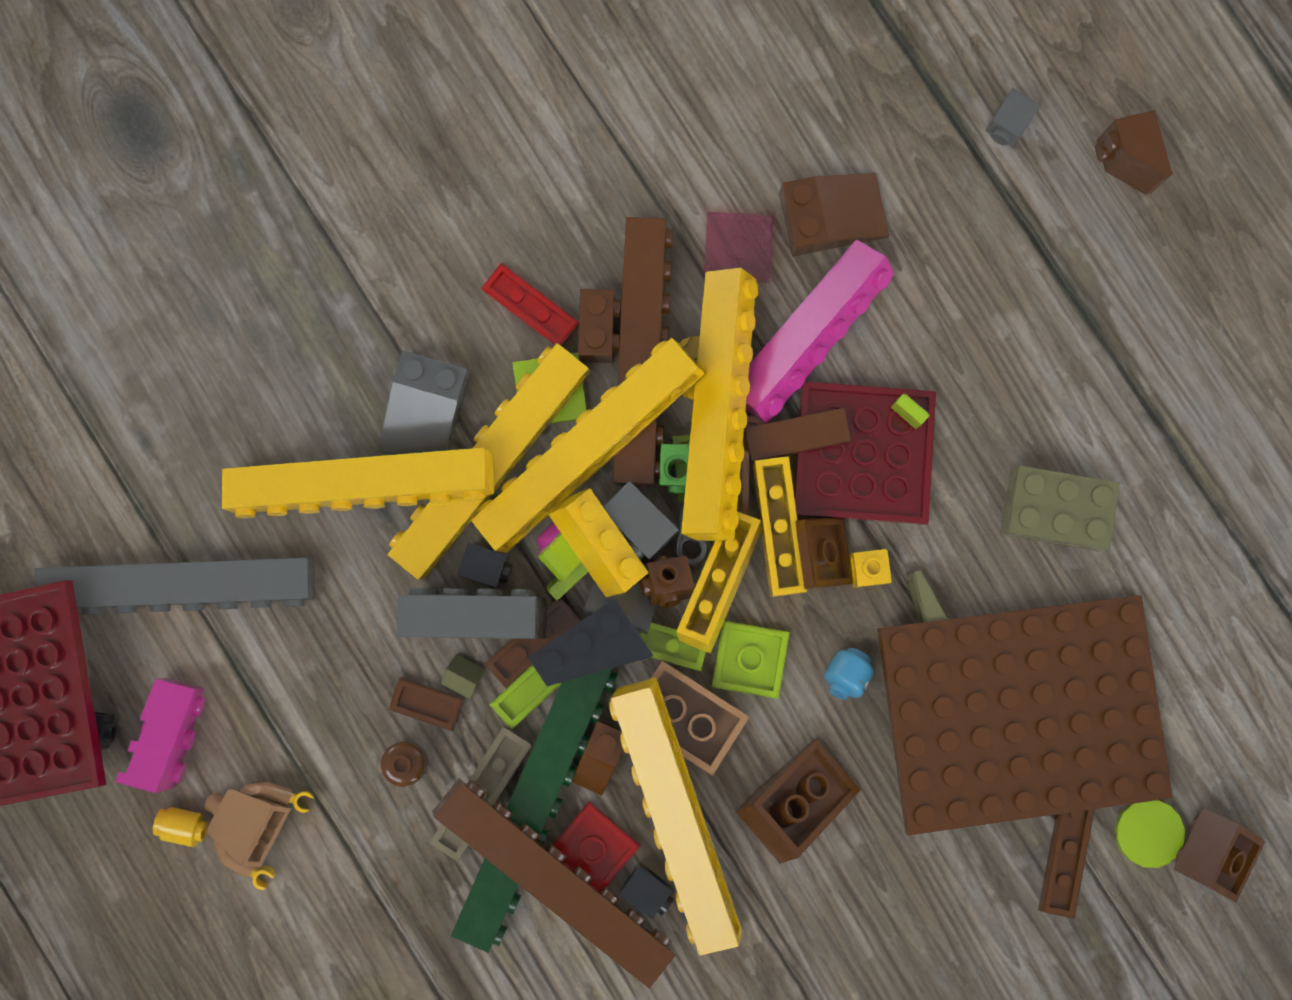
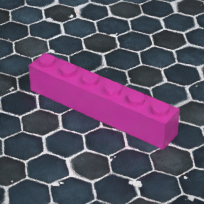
(815, 328)

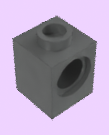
(1012, 118)

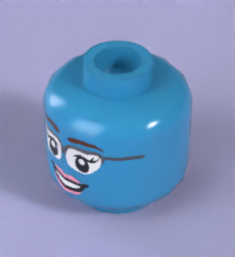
(849, 673)

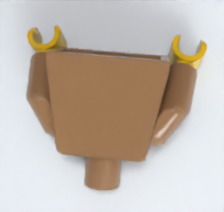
(248, 824)

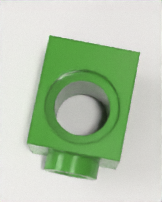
(669, 455)

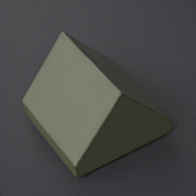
(463, 676)

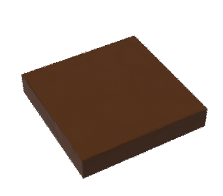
(824, 552)

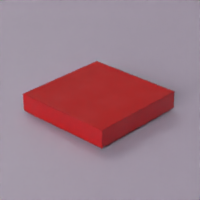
(596, 845)

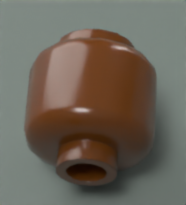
(404, 763)

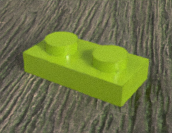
(666, 647)

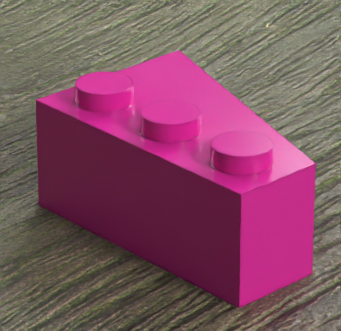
(164, 736)

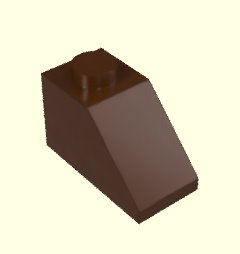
(599, 758)

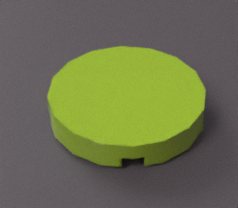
(1149, 833)

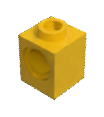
(870, 568)

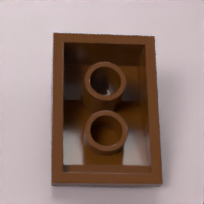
(832, 212)
(798, 802)

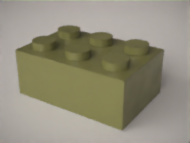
(1060, 508)

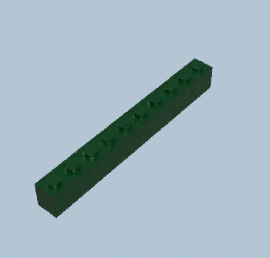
(535, 801)

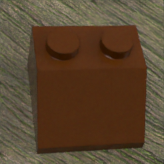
(1135, 152)
(1219, 854)

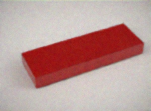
(530, 306)

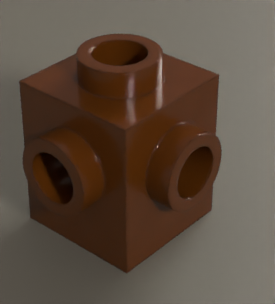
(667, 581)

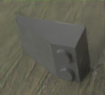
(423, 405)

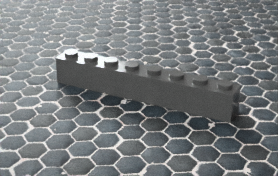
(187, 584)

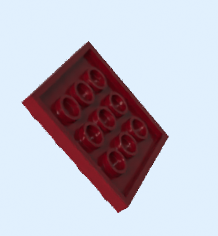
(882, 469)

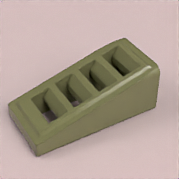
(924, 601)

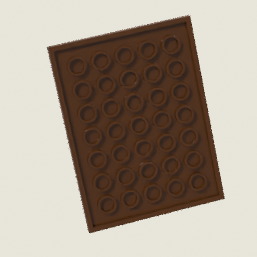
(1023, 714)

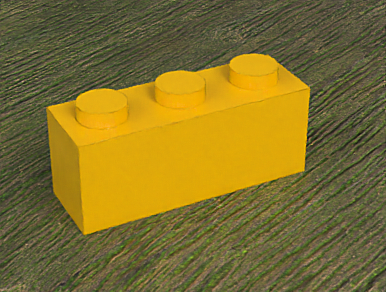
(598, 543)

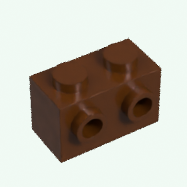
(596, 325)

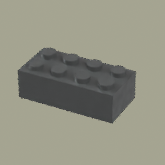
(467, 616)

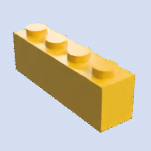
(778, 525)
(718, 585)

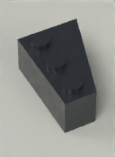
(591, 646)

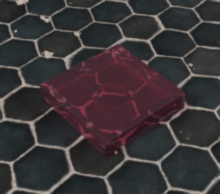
(739, 242)

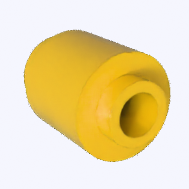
(180, 826)

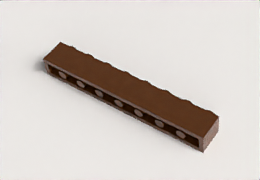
(640, 331)
(553, 882)

